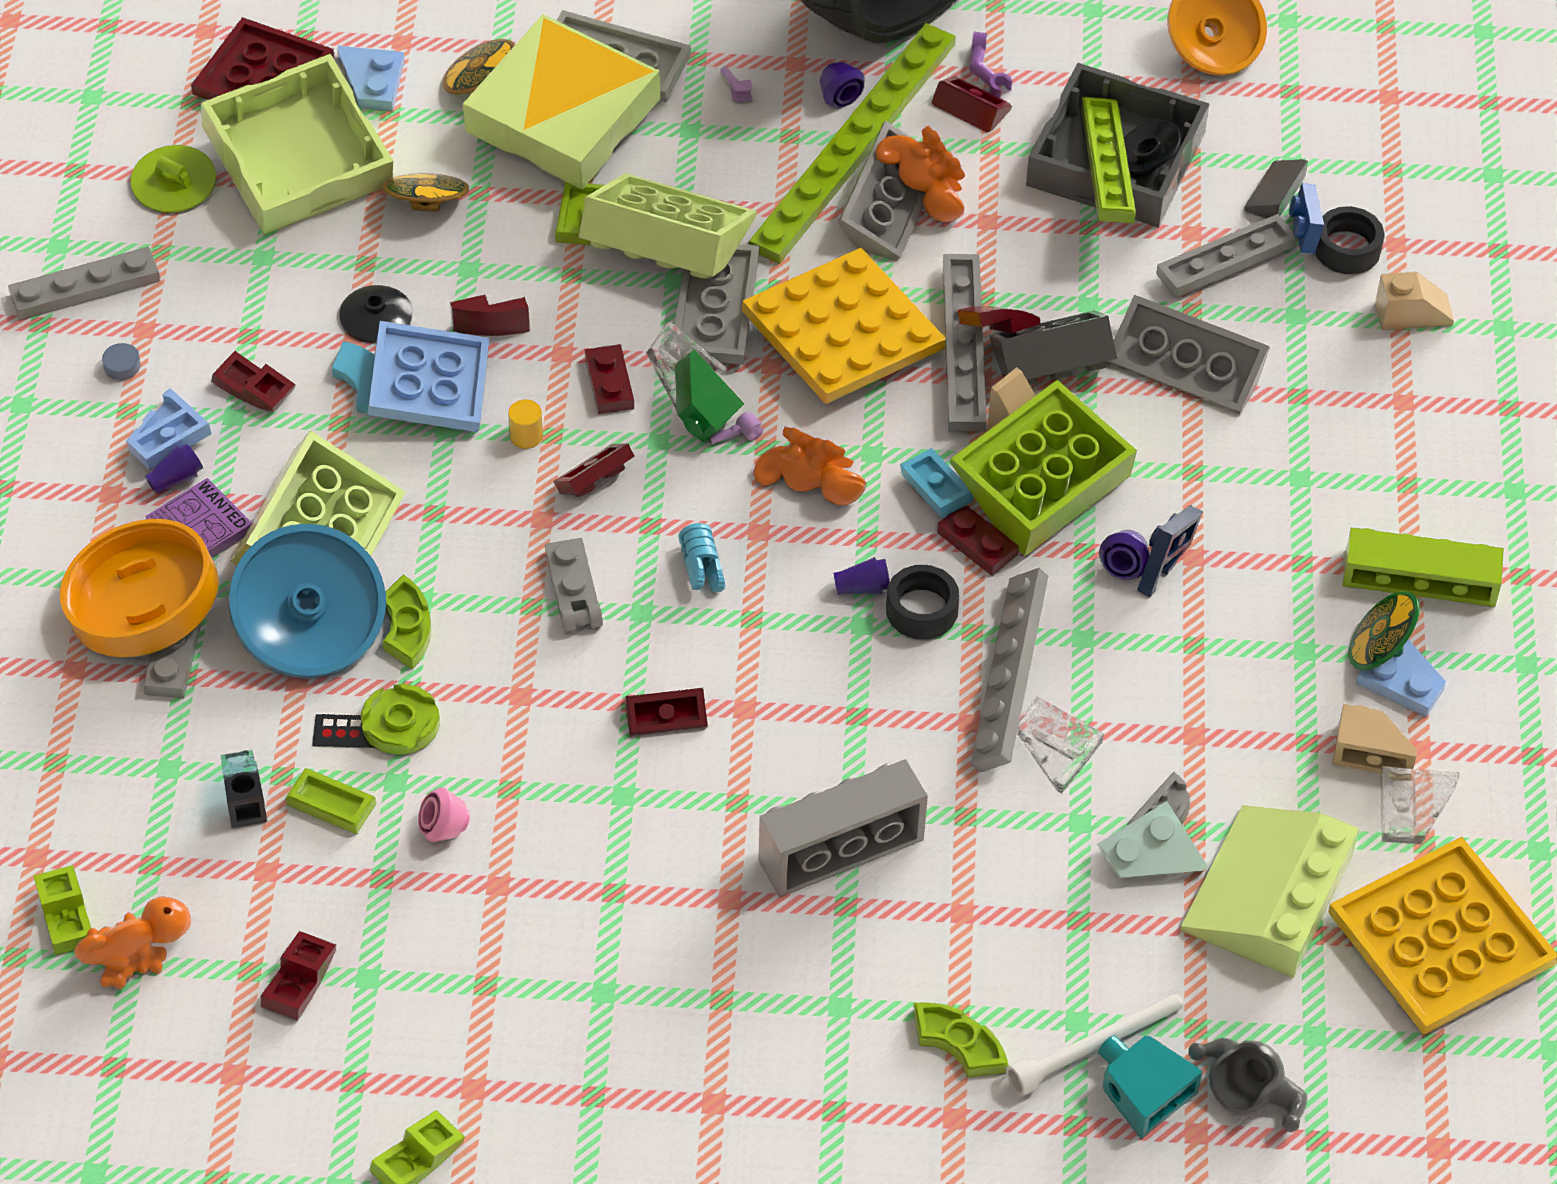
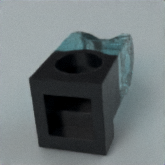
(243, 789)

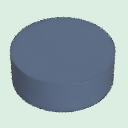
(121, 361)

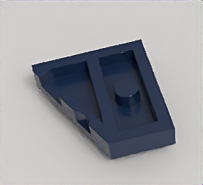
(1168, 545)

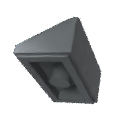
(1277, 187)

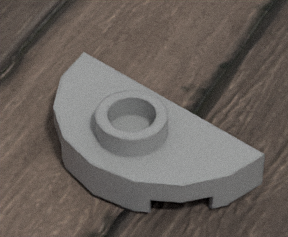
(1174, 792)

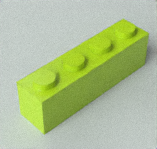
(1423, 566)

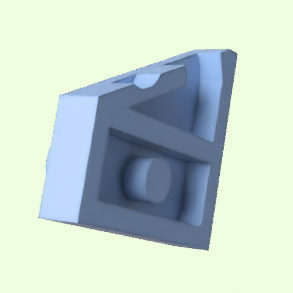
(169, 427)
(1406, 680)

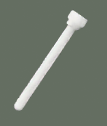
(1026, 1075)

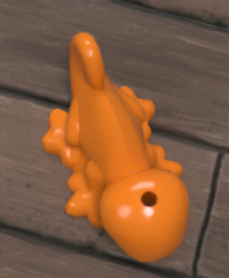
(928, 169)
(810, 465)
(128, 943)

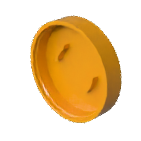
(139, 588)

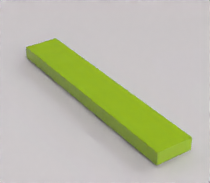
(1108, 160)

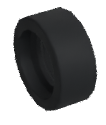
(1344, 259)
(922, 578)

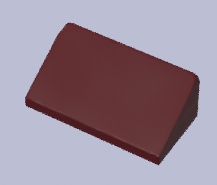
(970, 103)
(665, 711)

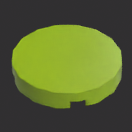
(400, 719)

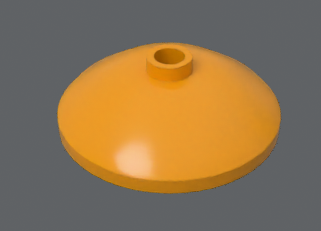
(1237, 31)

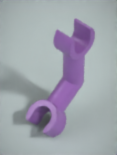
(983, 72)

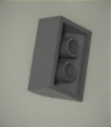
(1056, 347)

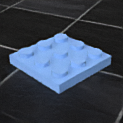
(428, 376)

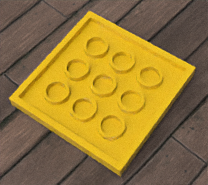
(843, 325)
(1443, 935)

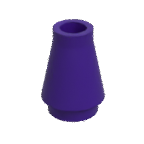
(176, 468)
(863, 578)

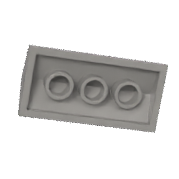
(881, 205)
(1189, 354)

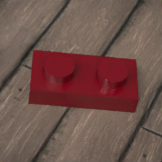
(609, 379)
(605, 463)
(978, 539)

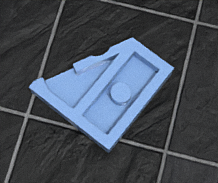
(372, 75)

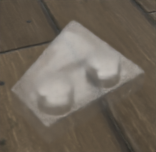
(671, 347)
(1057, 741)
(1413, 802)

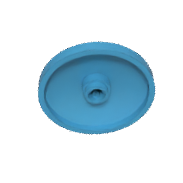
(307, 601)

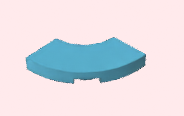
(355, 367)

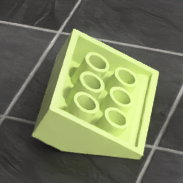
(665, 224)
(328, 490)
(1271, 885)

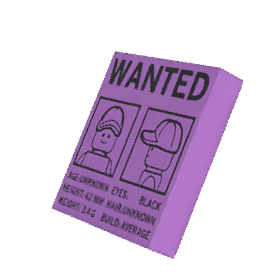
(208, 514)

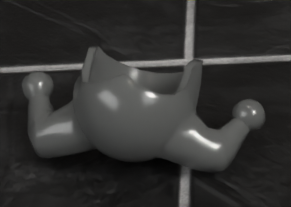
(1251, 1077)

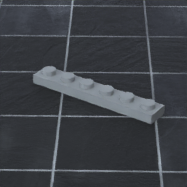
(963, 344)
(1009, 670)

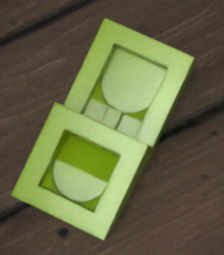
(62, 908)
(420, 1151)

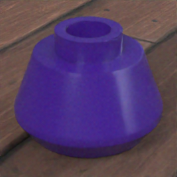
(841, 84)
(1124, 554)

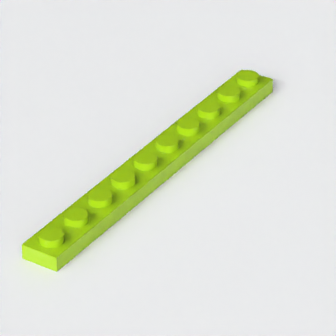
(852, 143)

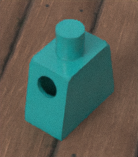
(1147, 1081)

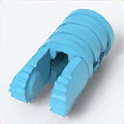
(701, 557)

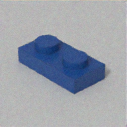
(1307, 218)

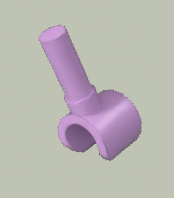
(739, 89)
(746, 424)

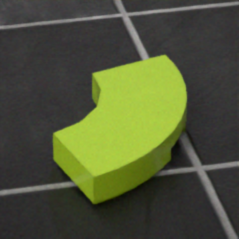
(409, 622)
(961, 1037)

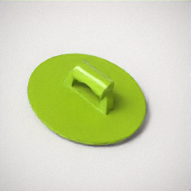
(173, 178)

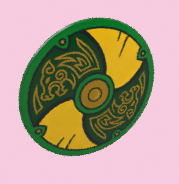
(1384, 631)

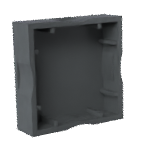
(1060, 154)

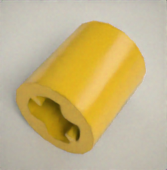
(525, 424)

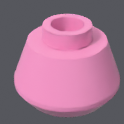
(442, 815)

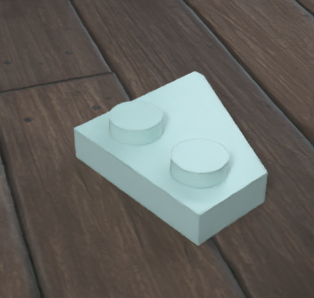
(1152, 846)

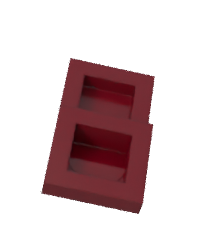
(479, 318)
(998, 318)
(251, 384)
(299, 975)

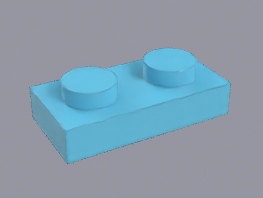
(936, 483)

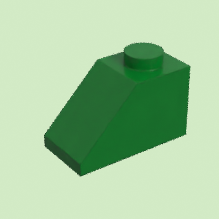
(702, 397)

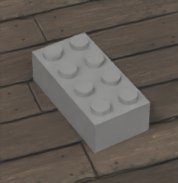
(842, 827)

